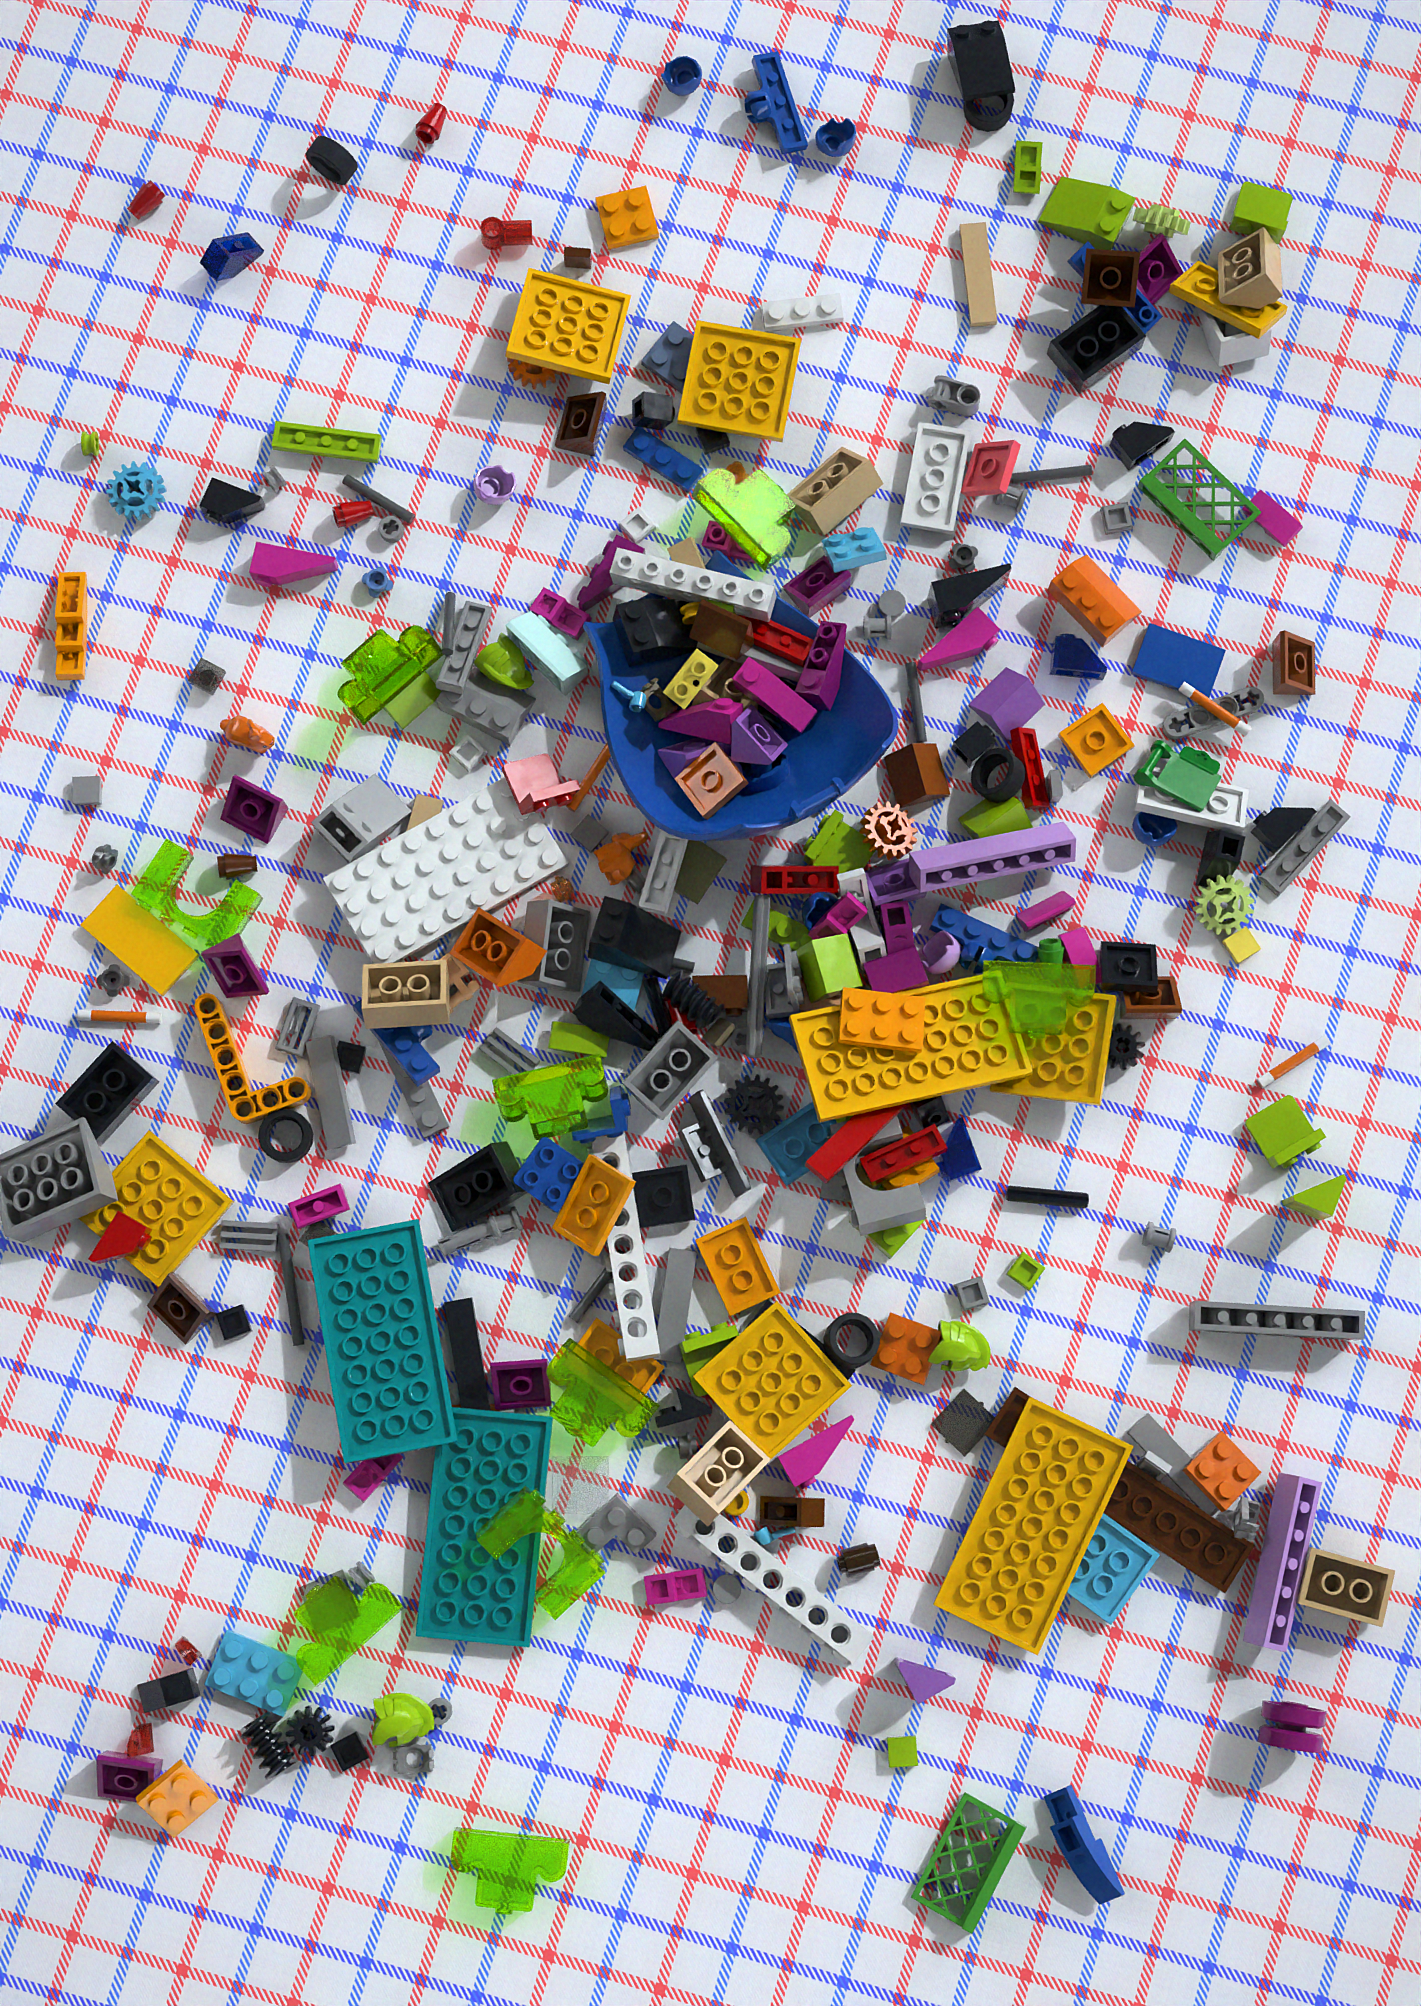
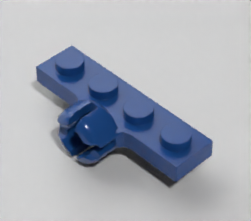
(775, 103)
(981, 940)
(406, 1048)

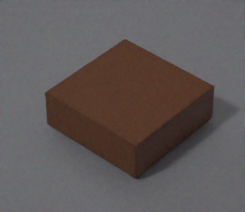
(577, 257)

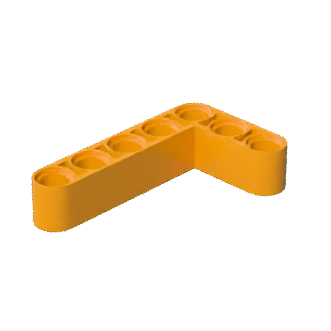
(237, 1069)

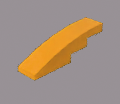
(71, 626)

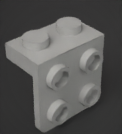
(783, 986)

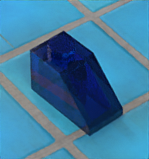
(230, 255)
(1075, 659)
(960, 1156)

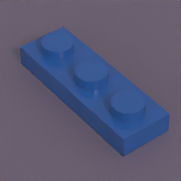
(663, 459)

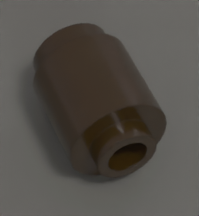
(858, 1559)

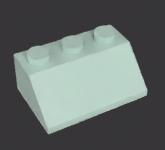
(547, 651)

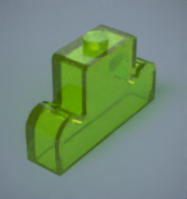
(748, 512)
(384, 669)
(1038, 993)
(552, 1095)
(595, 1396)
(340, 1624)
(508, 1865)

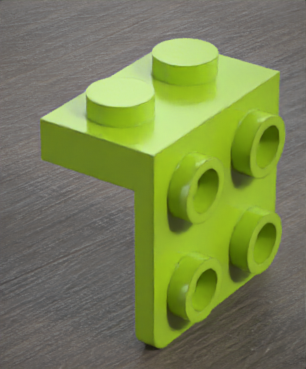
(1260, 208)
(837, 845)
(1283, 1132)
(700, 1349)

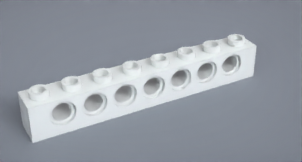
(647, 1344)
(857, 1636)

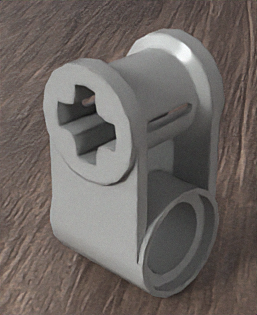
(952, 396)

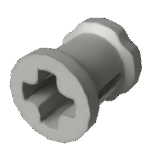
(1015, 503)
(877, 627)
(1159, 1237)

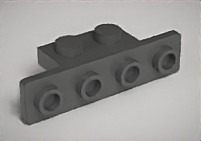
(710, 1148)

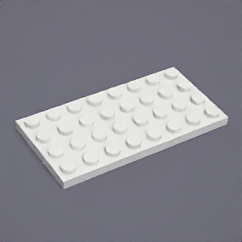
(443, 872)

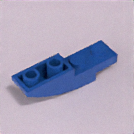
(1143, 314)
(1081, 1850)

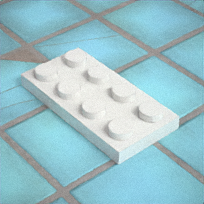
(935, 478)
(1223, 811)

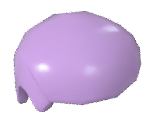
(494, 484)
(941, 953)

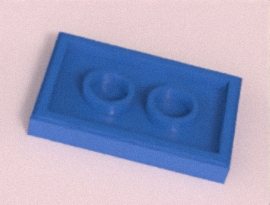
(1175, 658)

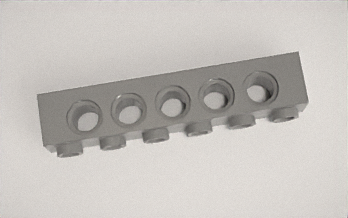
(1277, 1320)

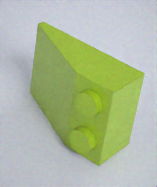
(1088, 212)

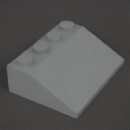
(53, 1181)

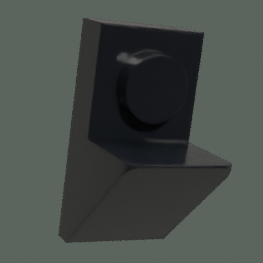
(690, 1407)

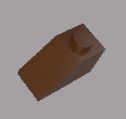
(727, 989)
(792, 1511)

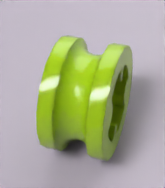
(90, 443)

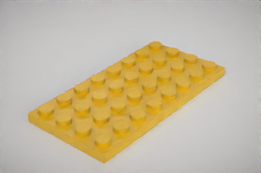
(962, 1050)
(1033, 1525)

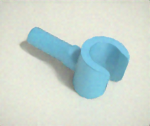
(637, 698)
(764, 1536)

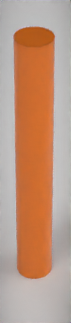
(590, 778)

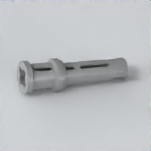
(493, 1227)

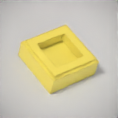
(1241, 945)

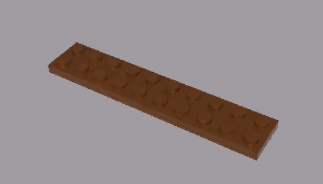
(1156, 1514)

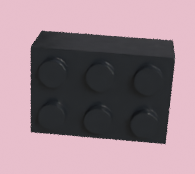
(1095, 345)
(108, 1091)

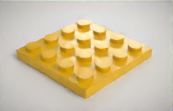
(568, 326)
(739, 381)
(1069, 1064)
(167, 1197)
(772, 1380)

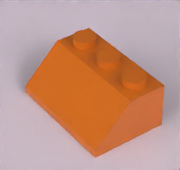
(1093, 600)
(496, 950)

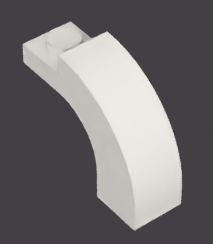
(865, 933)

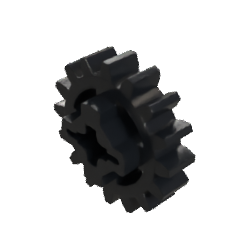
(761, 1114)

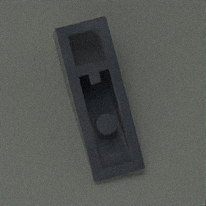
(610, 1016)

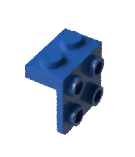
(608, 1125)
(548, 1173)

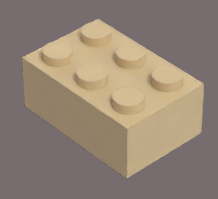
(405, 994)
(718, 1473)
(1345, 1586)

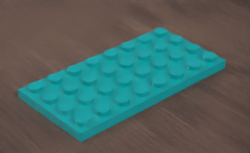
(382, 1341)
(462, 1585)

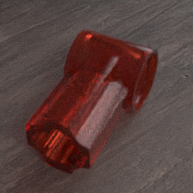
(510, 233)

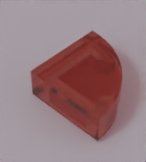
(188, 1650)
(141, 1740)

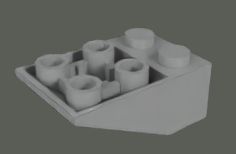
(361, 818)

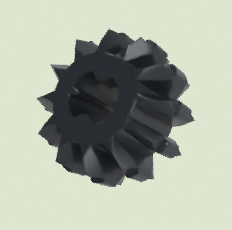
(1131, 1050)
(301, 1734)

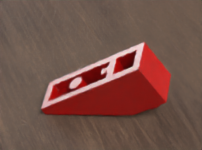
(793, 879)

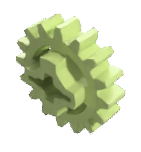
(1161, 220)
(1231, 894)

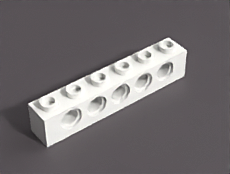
(692, 583)

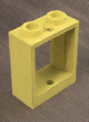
(681, 687)

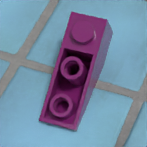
(601, 582)
(823, 667)
(896, 926)

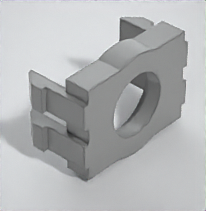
(1241, 1519)
(401, 1757)

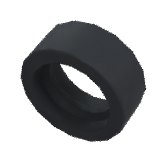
(989, 123)
(331, 160)
(986, 764)
(270, 1121)
(870, 1332)

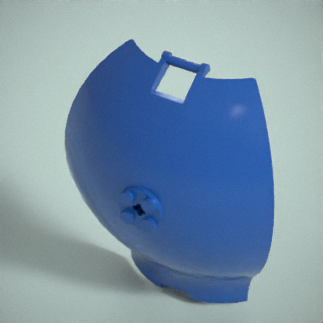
(802, 780)

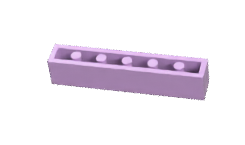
(992, 857)
(1282, 1562)

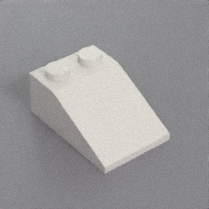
(1229, 343)

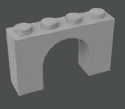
(873, 1208)

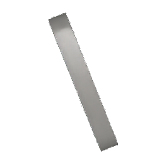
(1179, 717)

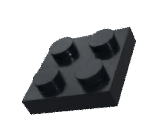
(1128, 967)
(663, 1196)

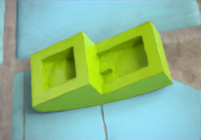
(1027, 167)
(577, 1039)

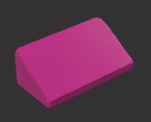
(1045, 910)
(319, 1206)

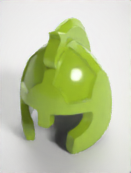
(504, 664)
(962, 1346)
(402, 1717)

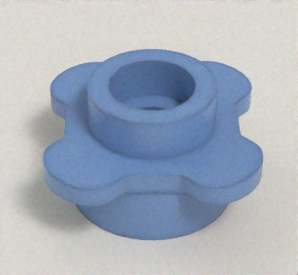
(377, 574)

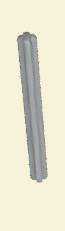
(757, 976)

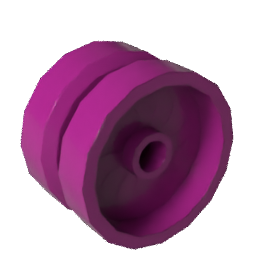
(1292, 1725)

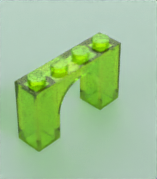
(158, 892)
(527, 1515)

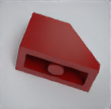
(121, 1239)

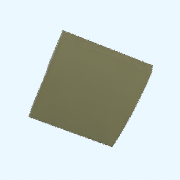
(698, 870)

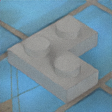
(618, 1520)

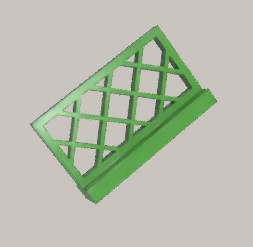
(1182, 516)
(992, 1874)

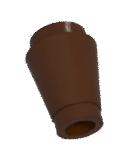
(236, 865)

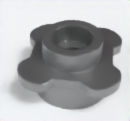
(963, 550)
(104, 858)
(105, 980)
(687, 1446)

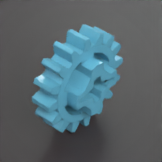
(133, 502)

